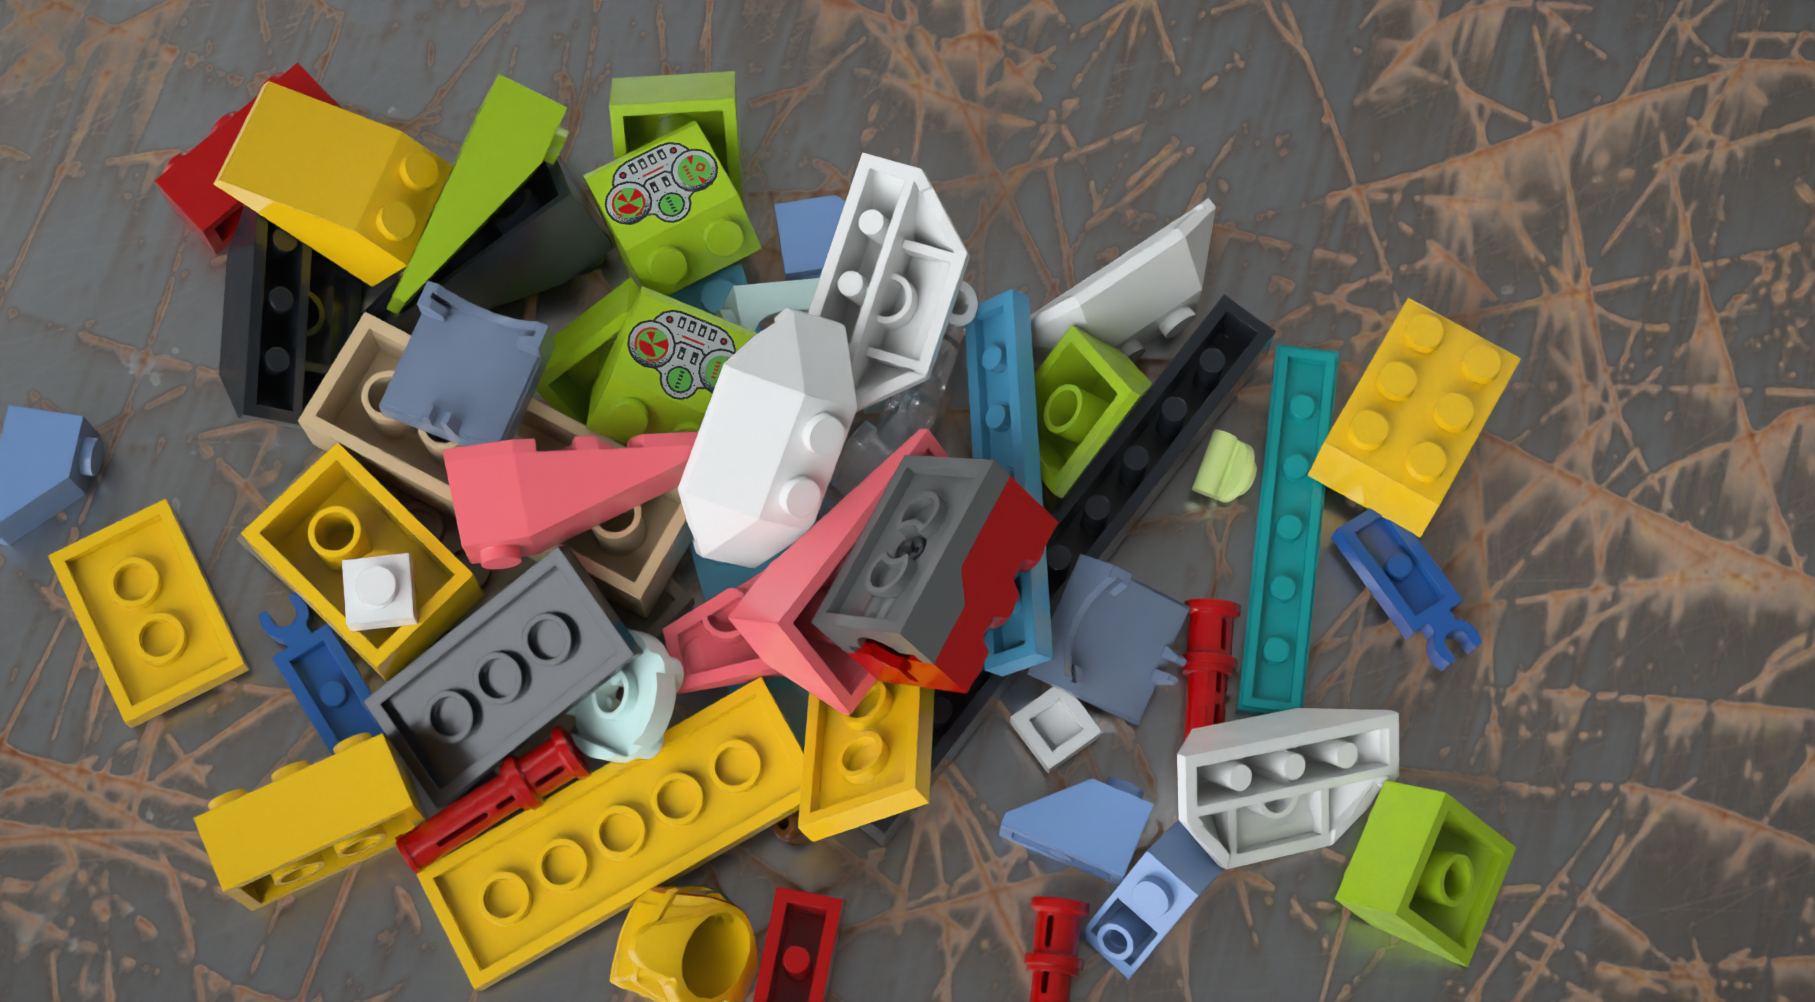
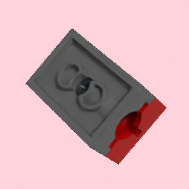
(935, 571)

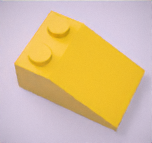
(334, 180)

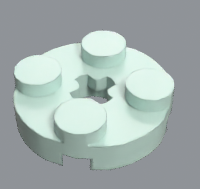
(638, 723)

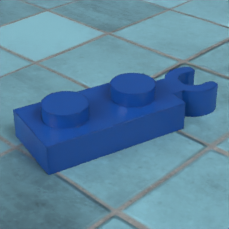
(1406, 584)
(322, 677)

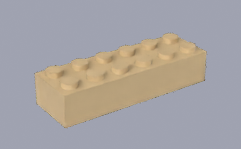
(624, 556)

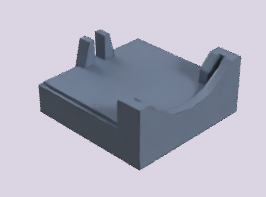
(467, 370)
(1112, 639)

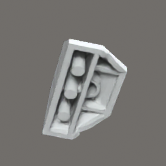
(891, 277)
(1137, 294)
(769, 440)
(1283, 780)

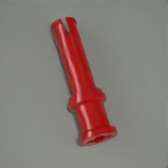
(1208, 660)
(519, 784)
(1055, 947)

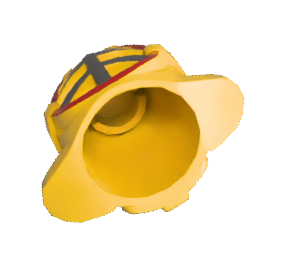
(686, 947)

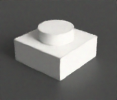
(379, 592)
(1055, 728)

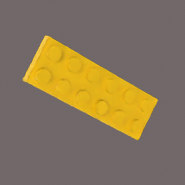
(617, 835)

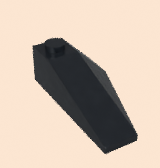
(525, 248)

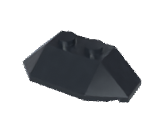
(281, 321)

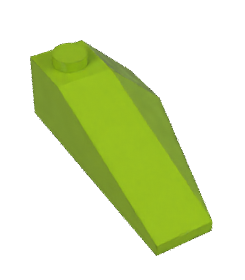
(497, 158)

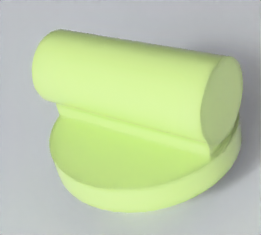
(1226, 468)

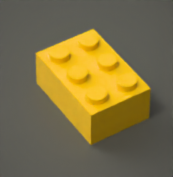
(1413, 417)
(345, 515)
(310, 821)

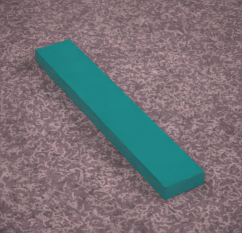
(1286, 532)

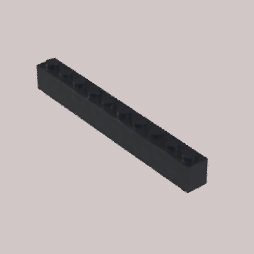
(1117, 493)

